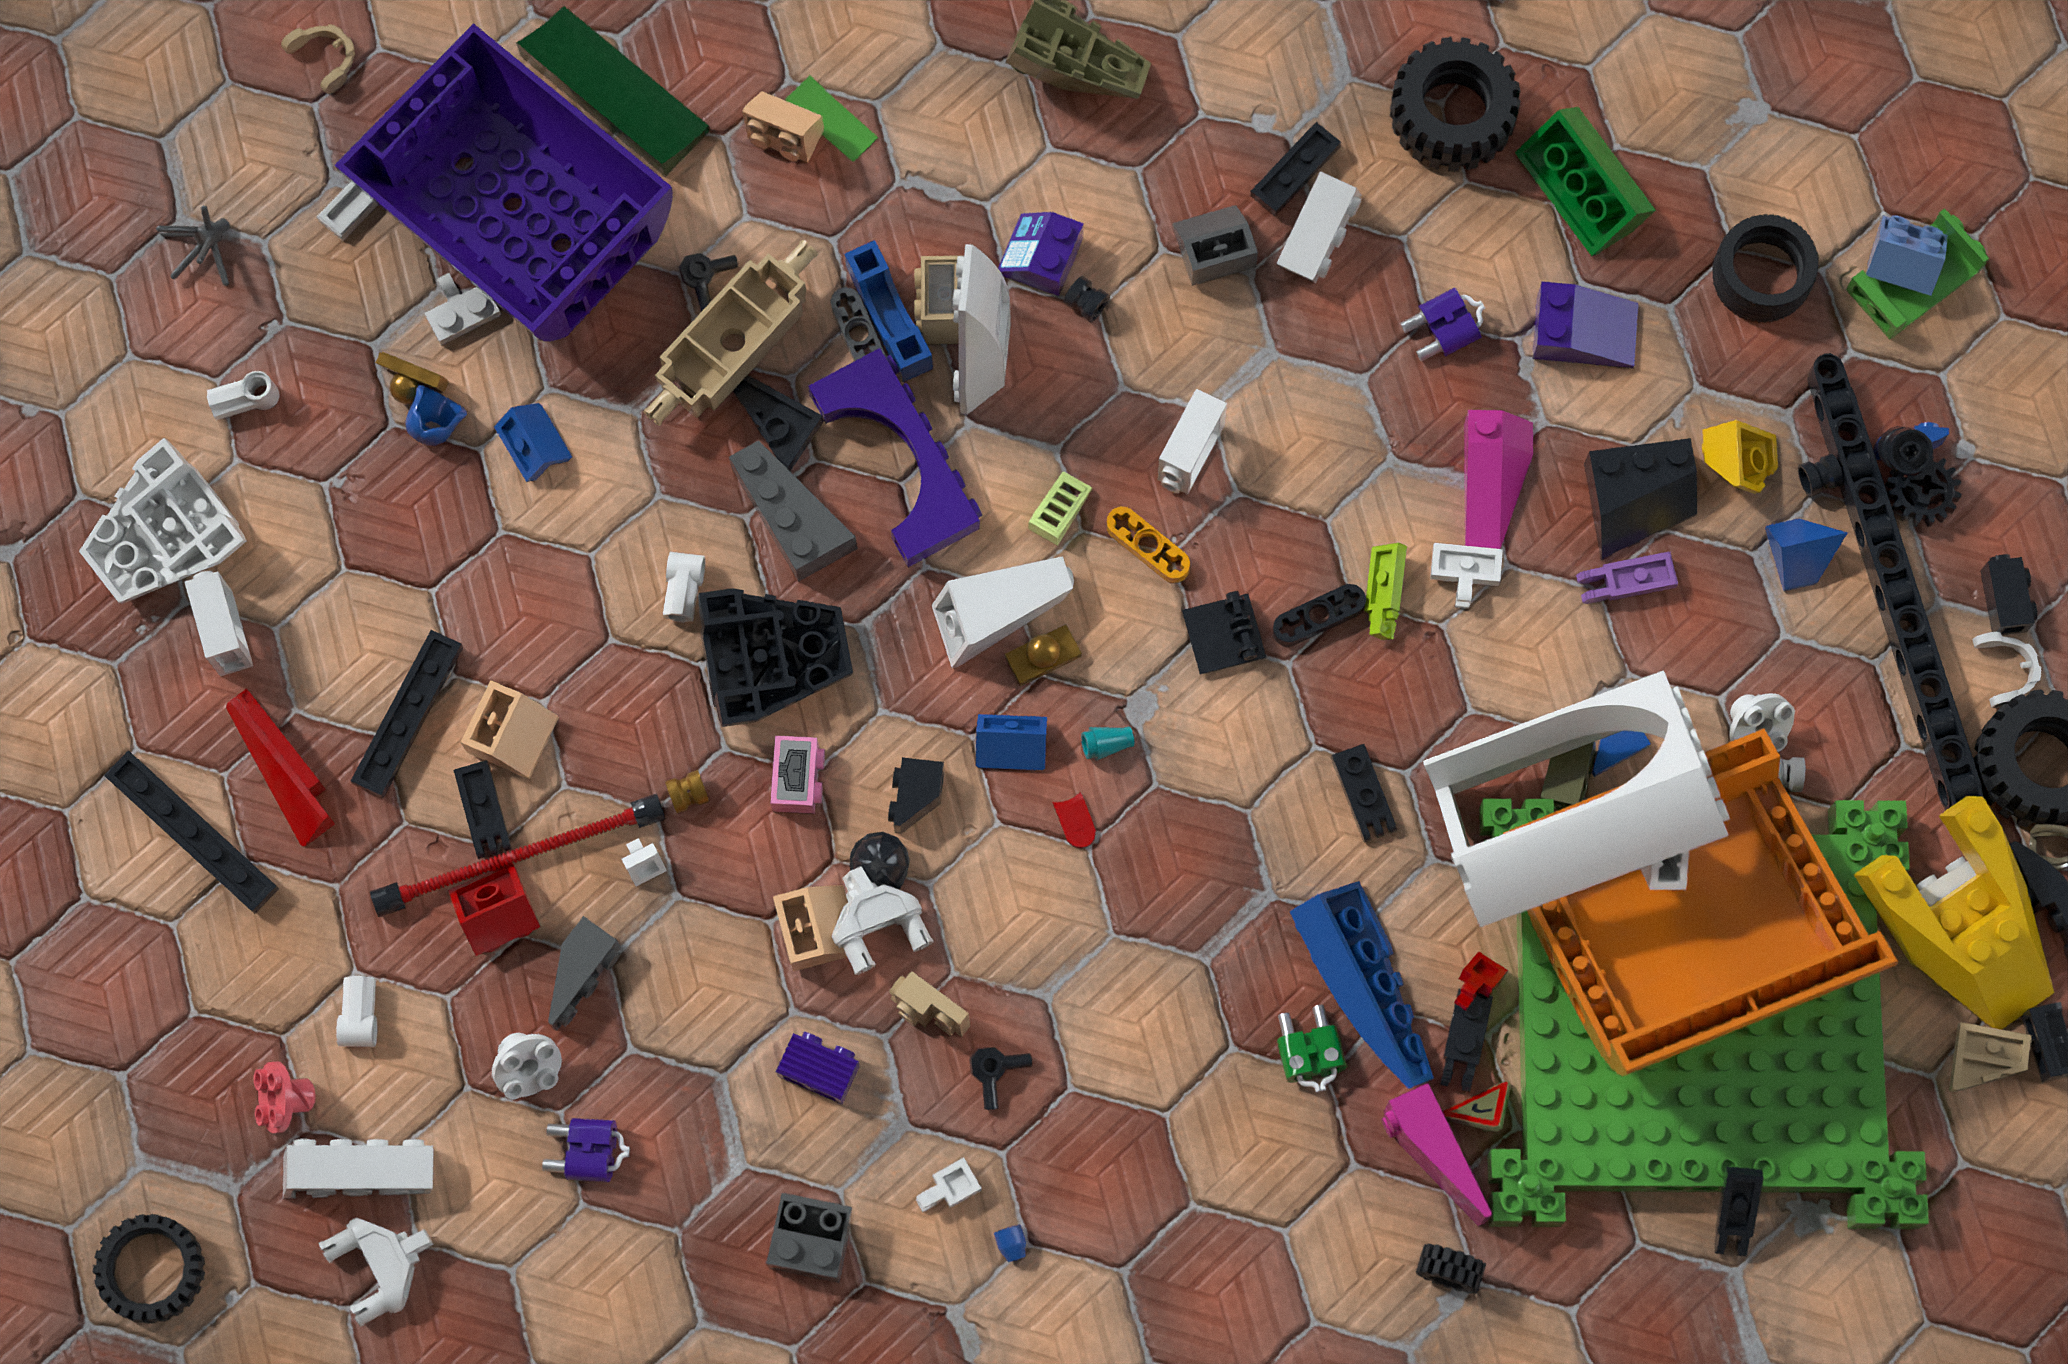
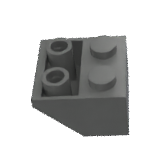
(1216, 244)
(810, 1237)

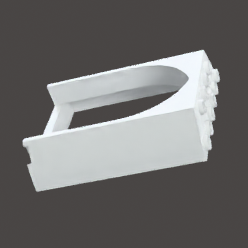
(1642, 822)

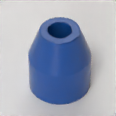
(1011, 1242)

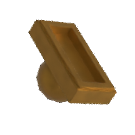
(409, 377)
(1043, 655)

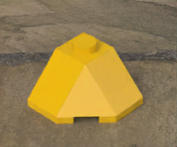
(1741, 454)

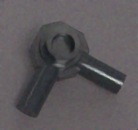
(698, 271)
(989, 1065)

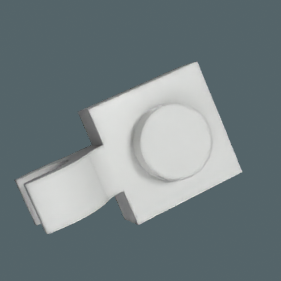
(952, 1184)

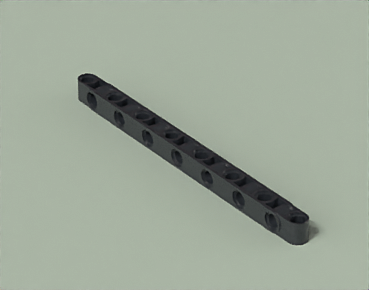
(1893, 587)

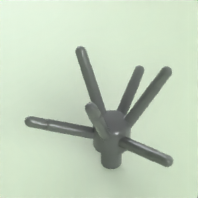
(205, 236)

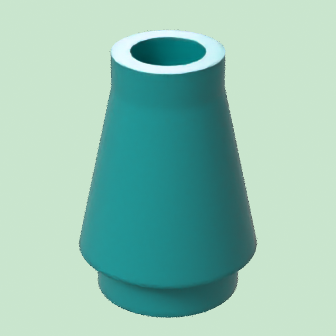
(1105, 741)

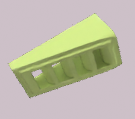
(1047, 530)

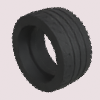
(1773, 231)

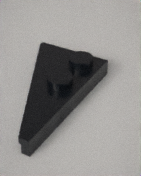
(779, 419)

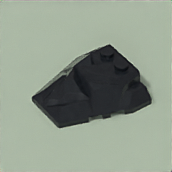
(768, 652)

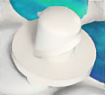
(1762, 712)
(526, 1065)

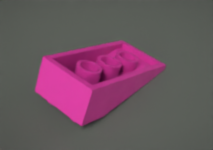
(1427, 1138)

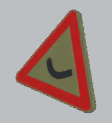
(1482, 1110)

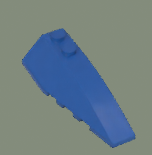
(1356, 966)

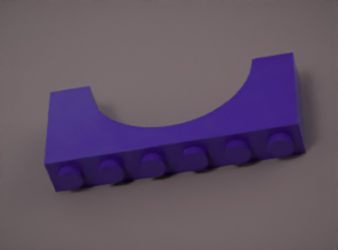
(873, 392)

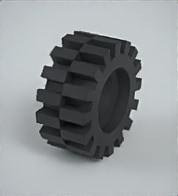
(1450, 1268)

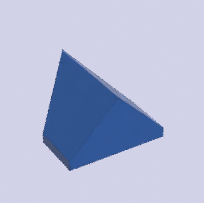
(1802, 551)

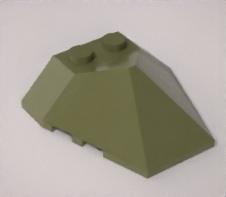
(1074, 54)

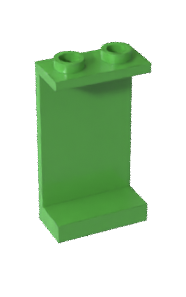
(1898, 307)

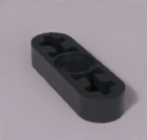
(1337, 595)

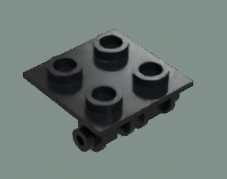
(1224, 633)

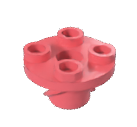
(280, 1096)

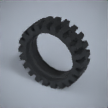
(112, 1247)

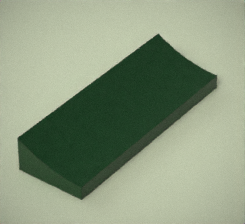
(613, 90)

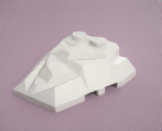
(160, 527)

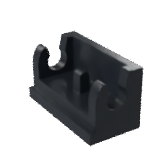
(2048, 1040)

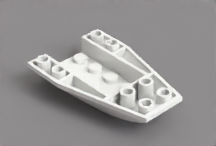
(984, 325)

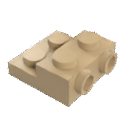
(922, 1002)

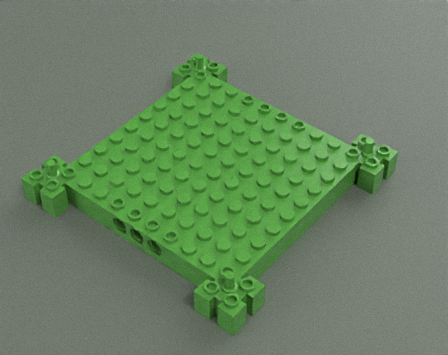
(1776, 1096)

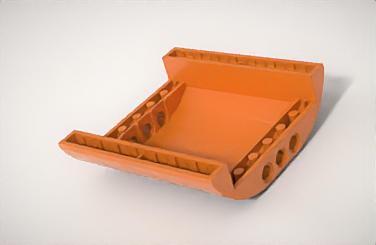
(1738, 945)

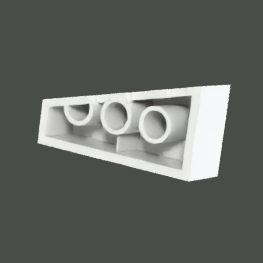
(357, 1168)

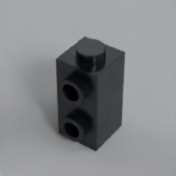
(2007, 595)

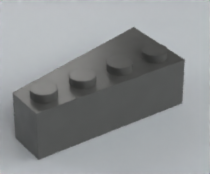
(794, 517)

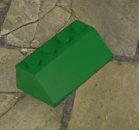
(1584, 180)

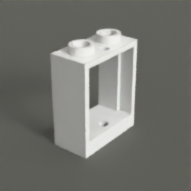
(1191, 442)
(218, 623)

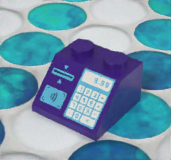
(1042, 250)

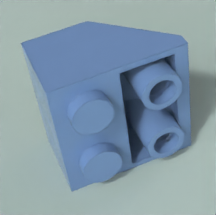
(1907, 254)

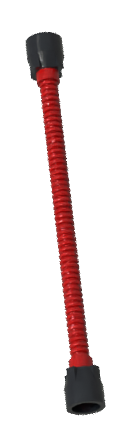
(393, 898)

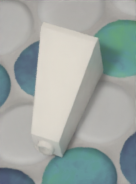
(991, 605)

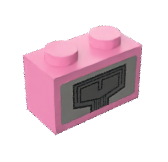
(795, 774)

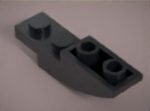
(2045, 888)

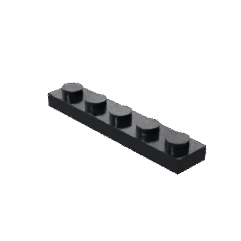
(407, 714)

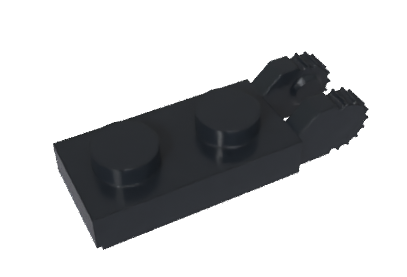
(1466, 1039)
(1738, 1208)

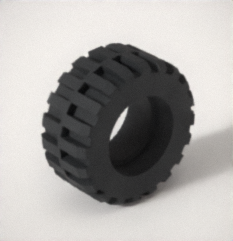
(1462, 65)
(1998, 763)

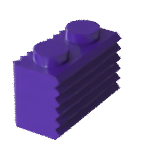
(818, 1067)

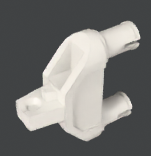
(872, 909)
(390, 1259)

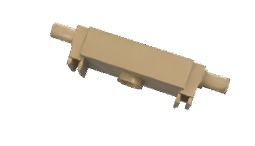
(741, 308)

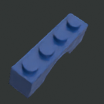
(887, 311)

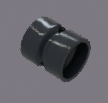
(1905, 449)

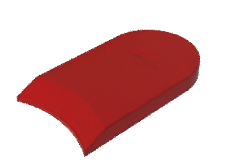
(1076, 821)

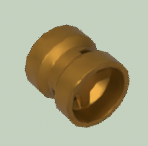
(678, 791)

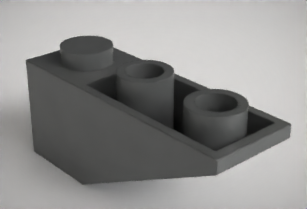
(581, 961)

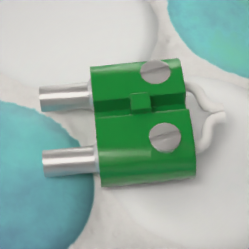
(1311, 1052)

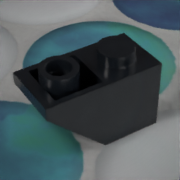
(918, 793)

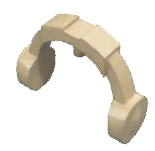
(299, 38)

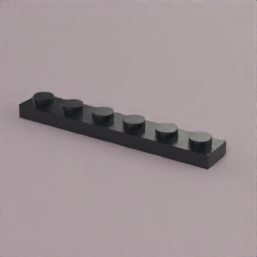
(191, 832)

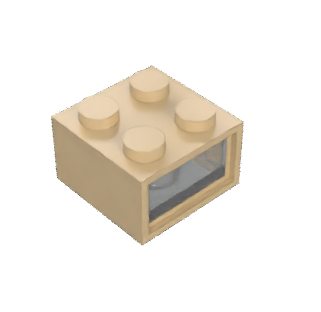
(934, 301)

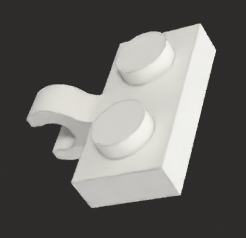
(460, 312)
(1467, 567)

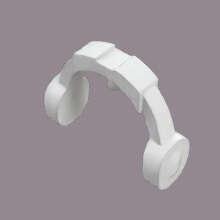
(1995, 639)

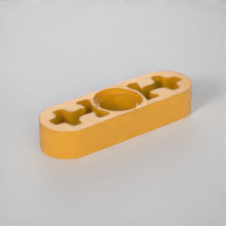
(1173, 552)

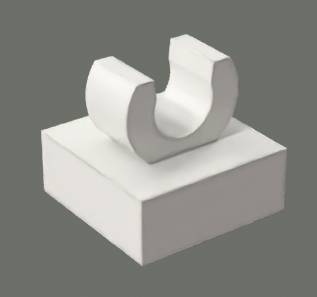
(643, 862)

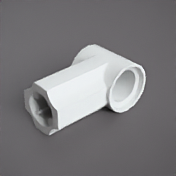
(240, 397)
(683, 576)
(357, 1023)

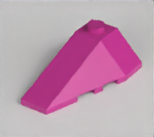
(1495, 466)

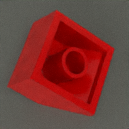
(493, 909)

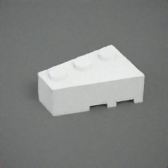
(1319, 227)

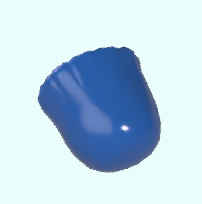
(436, 408)

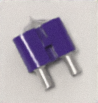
(1448, 321)
(589, 1149)

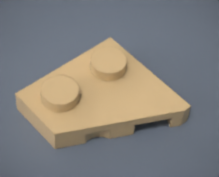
(1987, 1055)

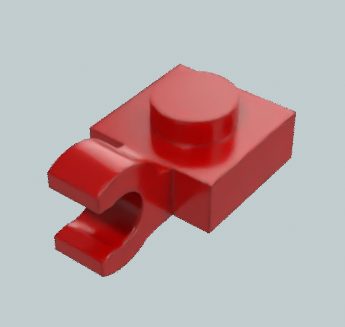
(1480, 976)

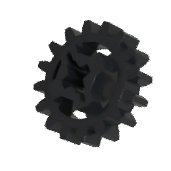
(1917, 502)

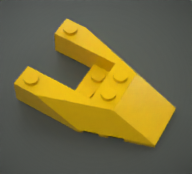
(1981, 935)

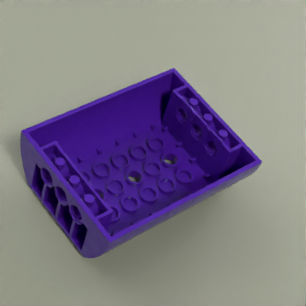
(523, 147)

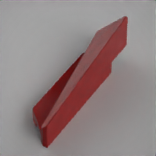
(282, 768)

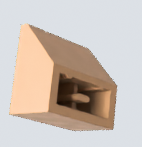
(782, 126)
(509, 730)
(808, 924)

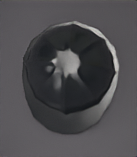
(882, 859)

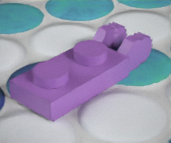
(1630, 578)

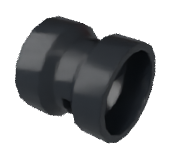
(1087, 299)
(1822, 474)

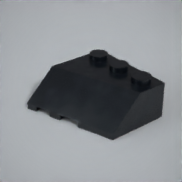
(1640, 491)

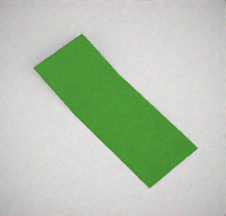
(840, 125)

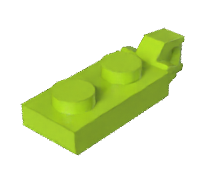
(1385, 588)

